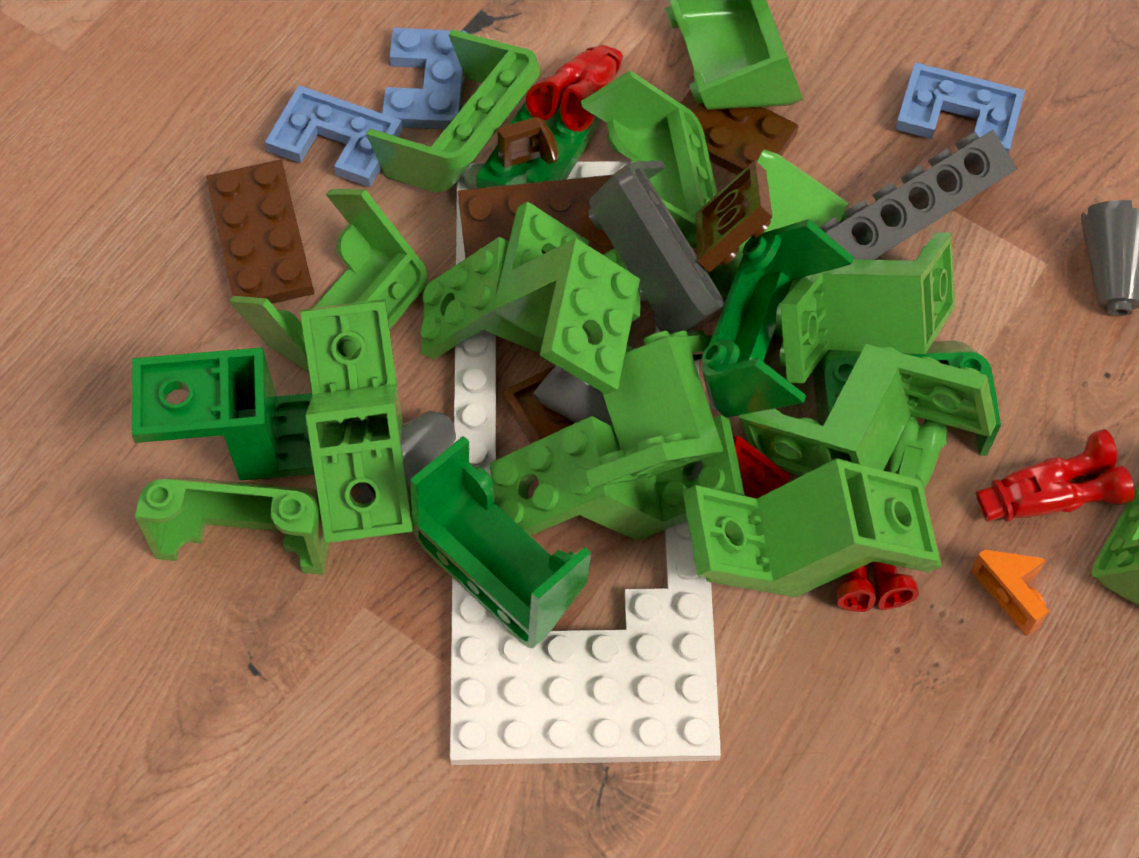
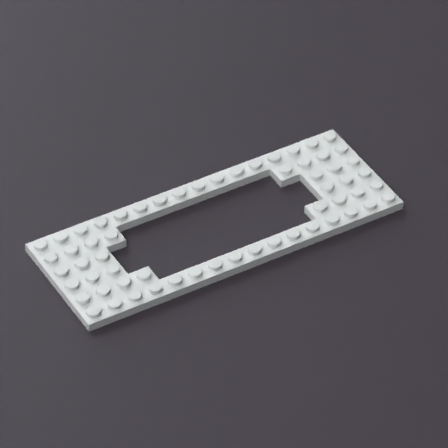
(585, 691)

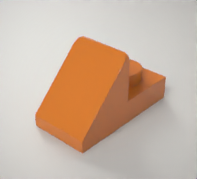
(1006, 579)

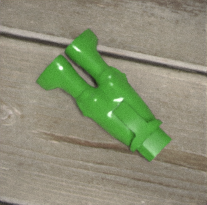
(918, 450)

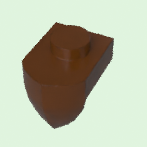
(526, 142)

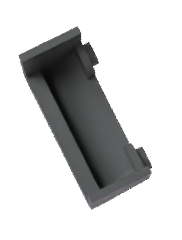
(655, 249)

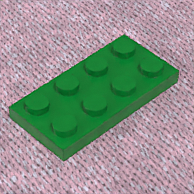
(569, 145)

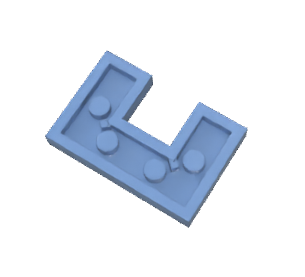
(443, 80)
(938, 89)
(316, 114)

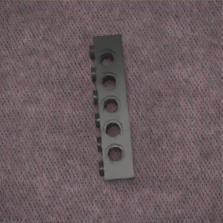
(932, 193)

